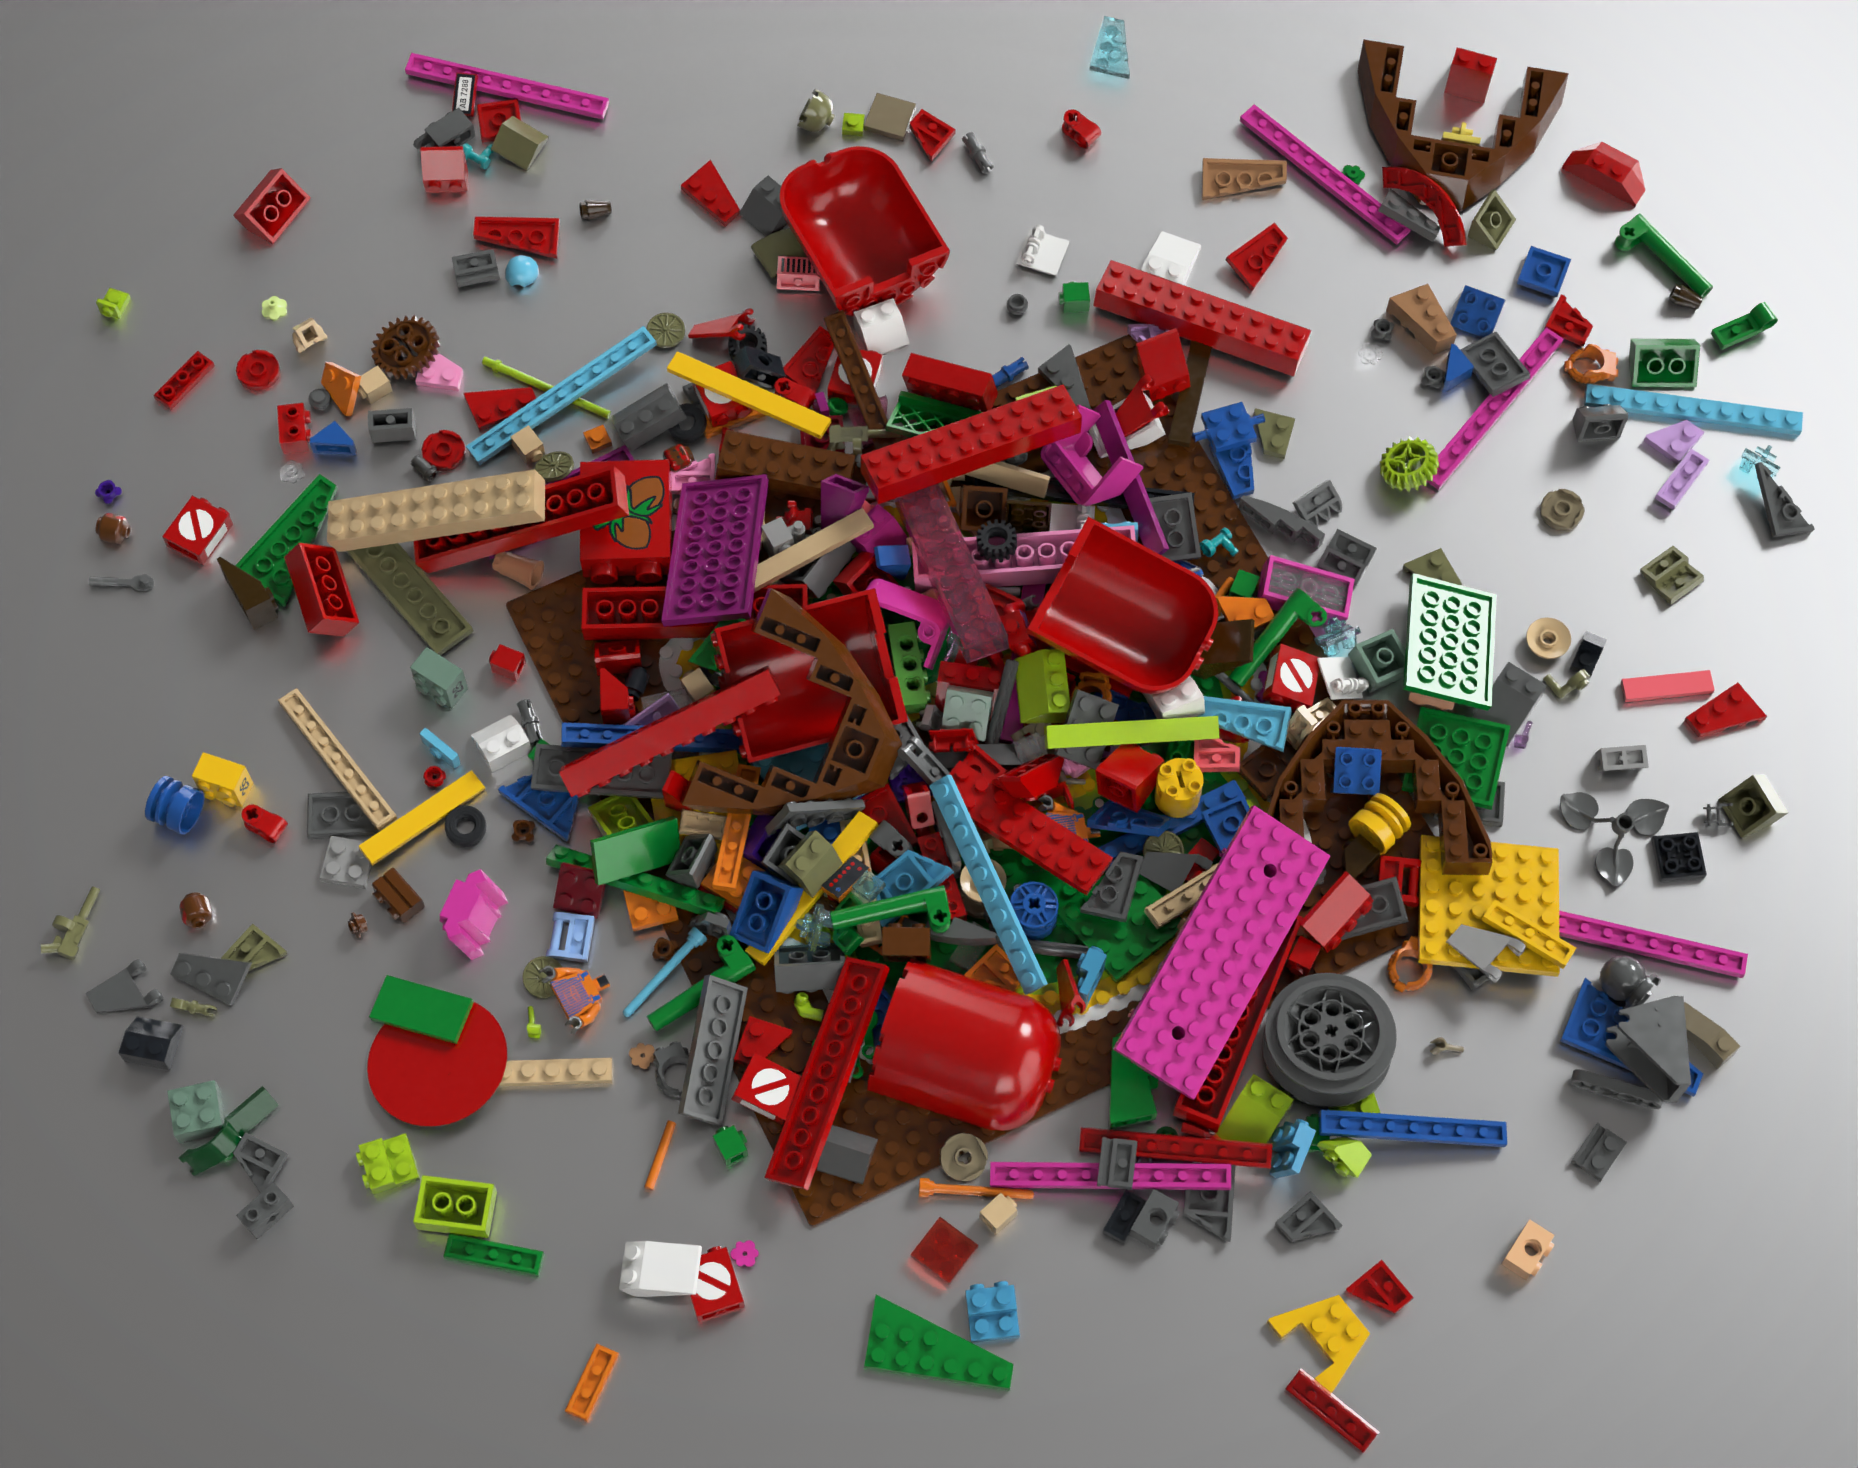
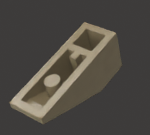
(1709, 1037)

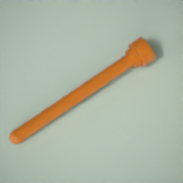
(928, 1187)

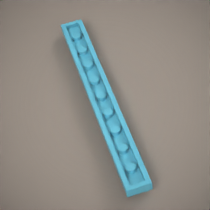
(562, 394)
(1695, 409)
(988, 884)

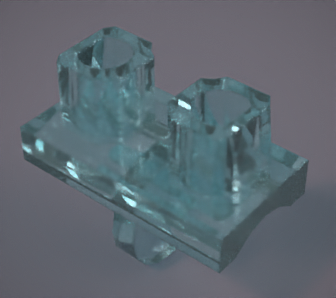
(1750, 459)
(1335, 633)
(815, 936)

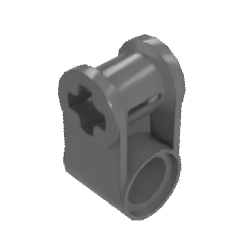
(890, 840)

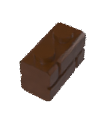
(397, 895)

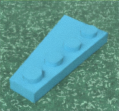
(1251, 720)

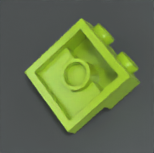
(387, 1163)

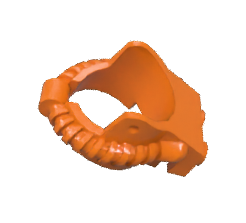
(1605, 358)
(1094, 682)
(1408, 948)

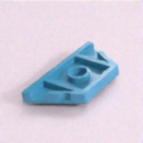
(910, 874)

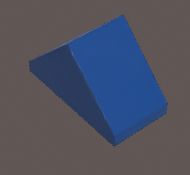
(1457, 368)
(333, 441)
(893, 560)

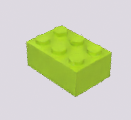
(455, 1206)

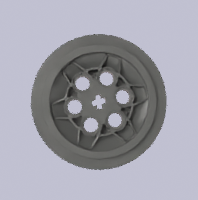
(1304, 1069)

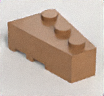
(1423, 317)

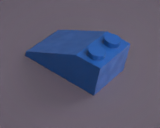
(765, 910)

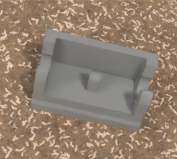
(1622, 758)

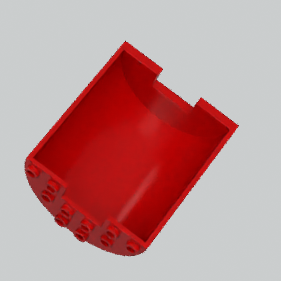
(805, 710)

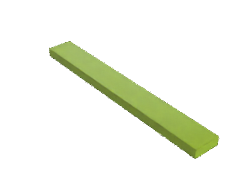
(1131, 732)

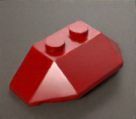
(1608, 170)
(1031, 778)

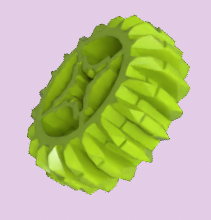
(1409, 464)

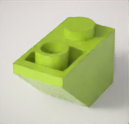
(1346, 1155)

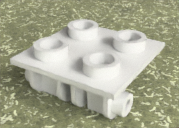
(1042, 251)
(1069, 516)
(1341, 678)

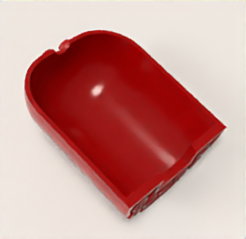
(862, 228)
(1127, 612)
(966, 1049)

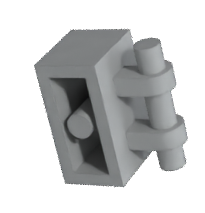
(778, 536)

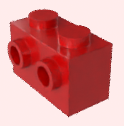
(293, 428)

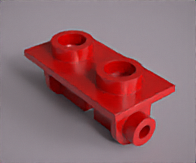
(960, 739)

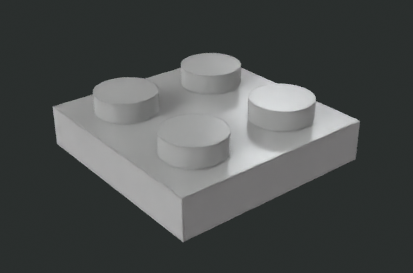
(345, 863)

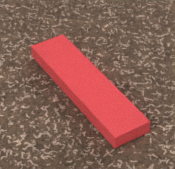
(1667, 686)

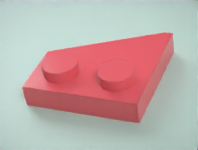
(1216, 756)

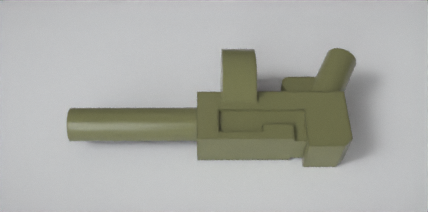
(856, 435)
(73, 928)

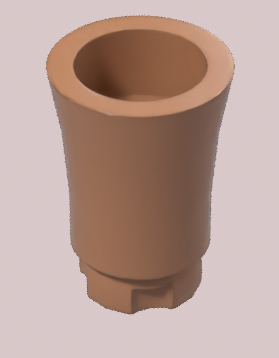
(519, 568)

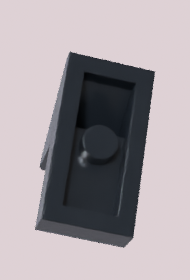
(1588, 653)

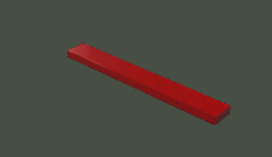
(1183, 1147)

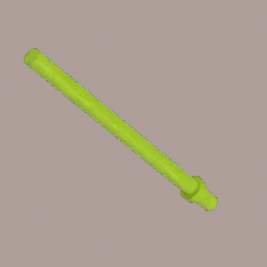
(498, 366)

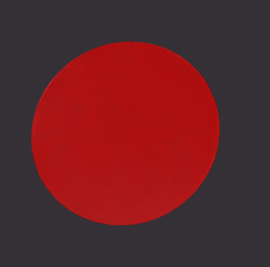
(413, 1070)

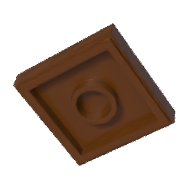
(1263, 770)

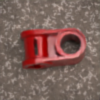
(1082, 130)
(795, 392)
(267, 824)

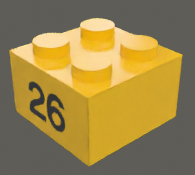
(222, 780)

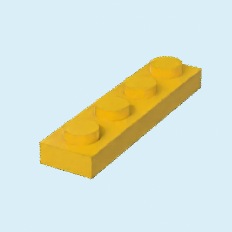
(1528, 932)

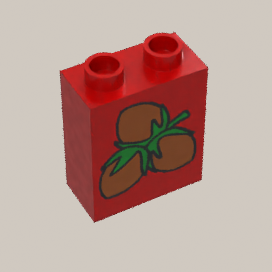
(635, 543)

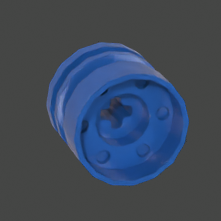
(174, 805)
(1035, 922)

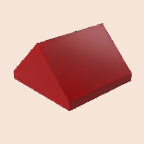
(618, 655)

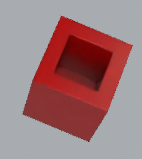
(507, 662)
(1303, 956)

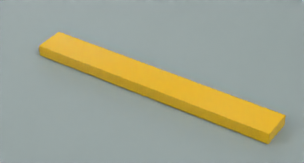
(749, 395)
(845, 845)

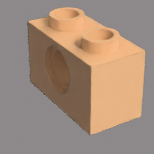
(1532, 1236)

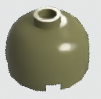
(816, 112)

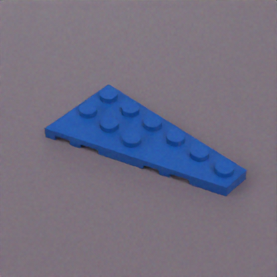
(1588, 1027)

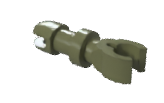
(193, 1007)

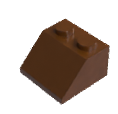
(981, 505)
(906, 943)

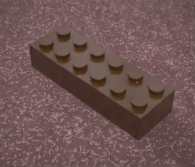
(788, 465)

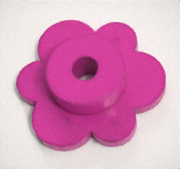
(741, 1248)

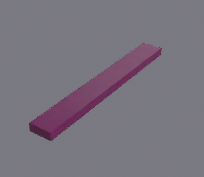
(1135, 493)

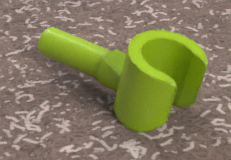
(533, 1029)

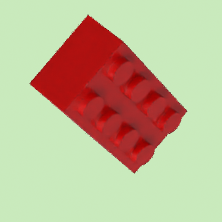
(950, 383)
(321, 589)

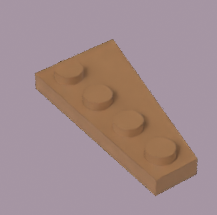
(1235, 176)

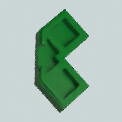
(848, 938)

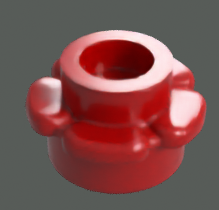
(434, 771)

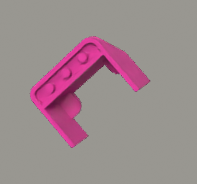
(1078, 475)
(918, 607)

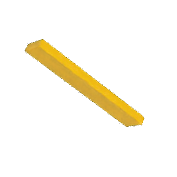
(421, 818)

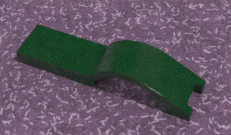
(233, 1129)

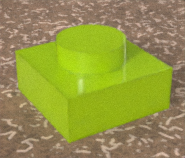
(853, 124)

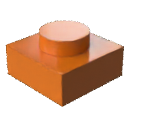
(597, 439)

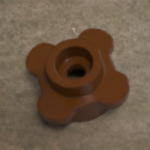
(520, 825)
(357, 924)
(662, 943)

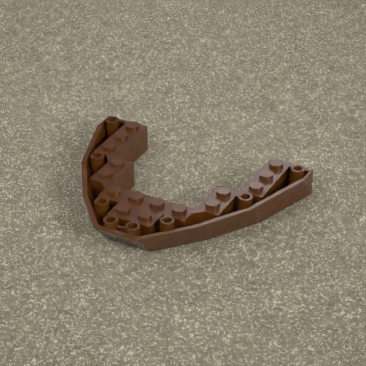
(1458, 168)
(859, 748)
(1405, 749)

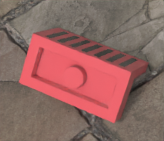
(796, 274)

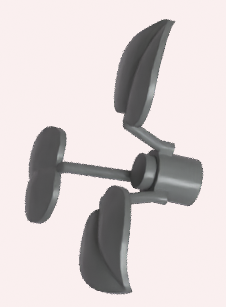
(1643, 814)

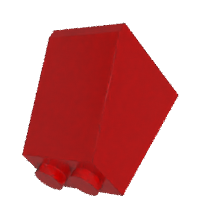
(1470, 75)
(1128, 776)

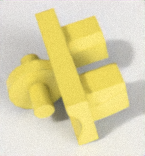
(1461, 136)

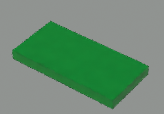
(635, 850)
(421, 1009)

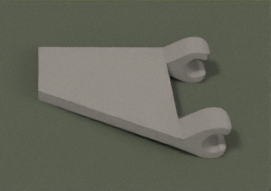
(1483, 947)

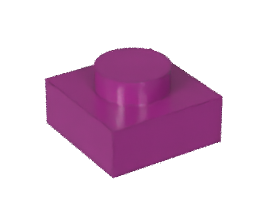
(820, 404)

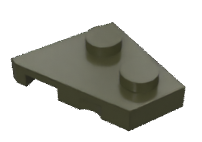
(1274, 433)
(1434, 566)
(255, 947)

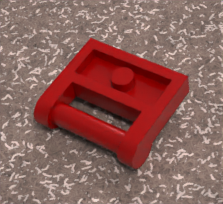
(1393, 867)

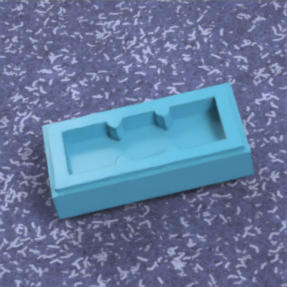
(439, 748)

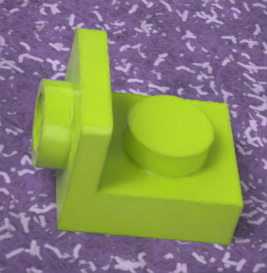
(113, 303)

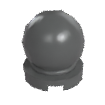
(1627, 981)

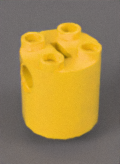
(1178, 787)

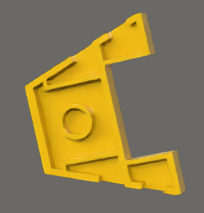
(1334, 1331)

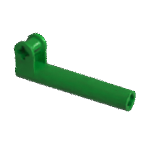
(1641, 230)
(1297, 606)
(931, 900)
(736, 967)

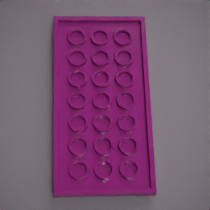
(715, 550)

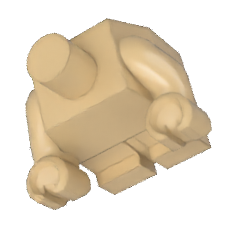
(306, 334)

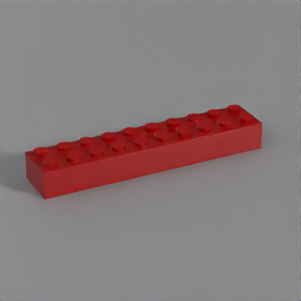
(1202, 317)
(970, 444)
(568, 508)
(638, 612)
(669, 731)
(1217, 1090)

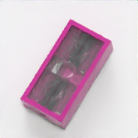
(1327, 589)

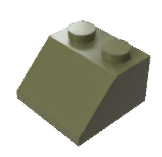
(1754, 805)
(811, 862)

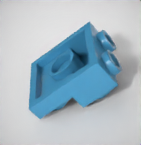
(1090, 971)
(1292, 1146)
(992, 1312)

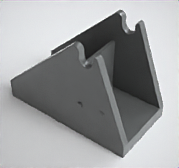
(1655, 1046)

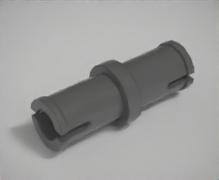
(977, 152)
(530, 721)

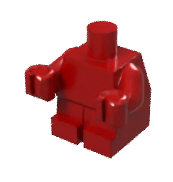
(795, 514)

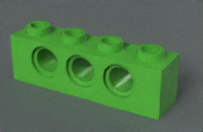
(901, 635)

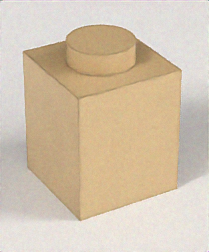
(374, 385)
(528, 445)
(696, 684)
(998, 1213)

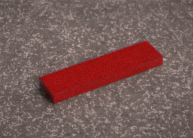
(1332, 1410)

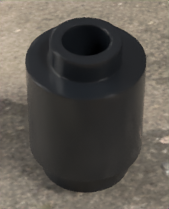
(636, 682)

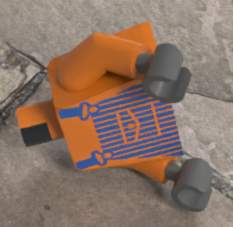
(1068, 818)
(576, 993)

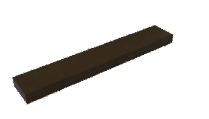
(1189, 399)

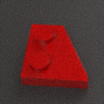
(931, 133)
(1569, 323)

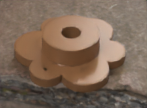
(636, 1053)

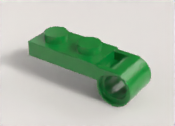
(1744, 327)

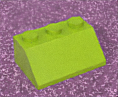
(1042, 687)

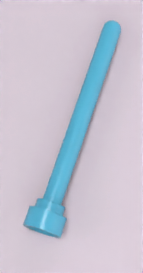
(693, 940)

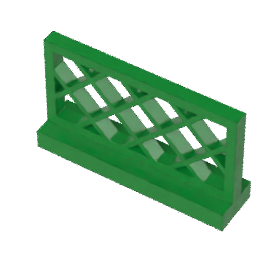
(921, 409)

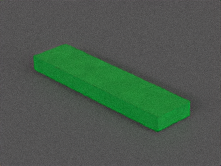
(493, 1255)

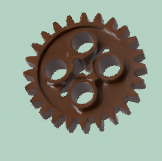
(396, 358)

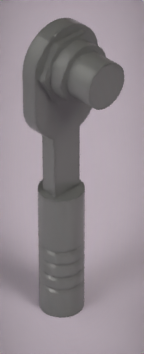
(138, 583)

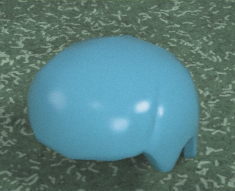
(521, 271)

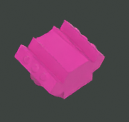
(472, 912)

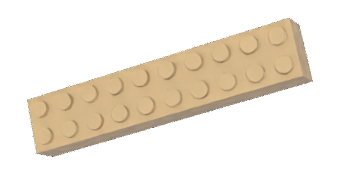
(436, 510)

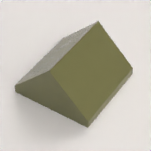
(518, 142)
(1491, 222)

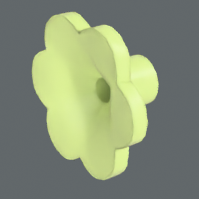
(274, 308)

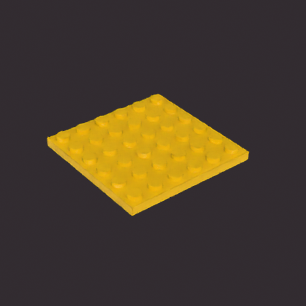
(1519, 878)

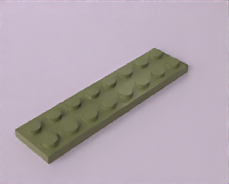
(413, 595)

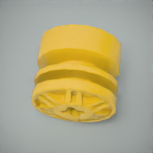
(1380, 822)

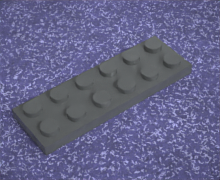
(640, 783)
(712, 1050)

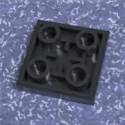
(1679, 856)

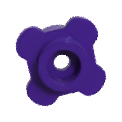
(106, 486)

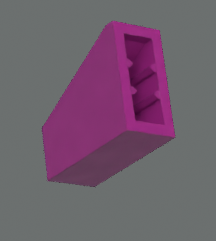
(840, 498)

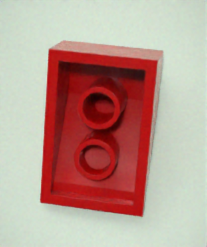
(1165, 363)

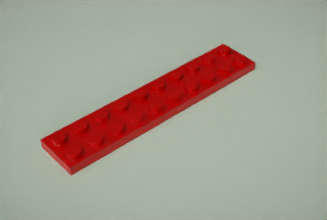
(827, 1073)

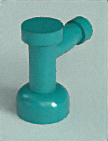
(482, 159)
(1208, 547)

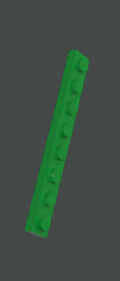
(645, 884)

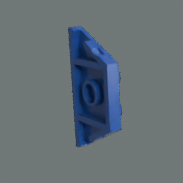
(549, 808)

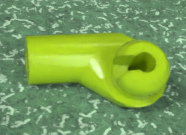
(805, 1009)

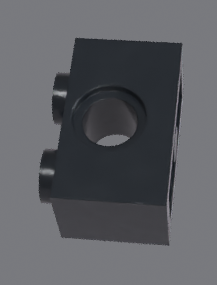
(758, 367)

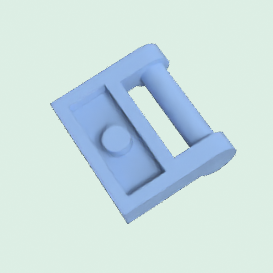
(577, 940)

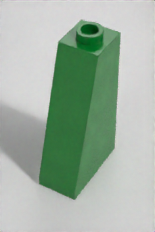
(1129, 1092)

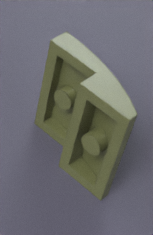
(774, 245)
(1672, 575)

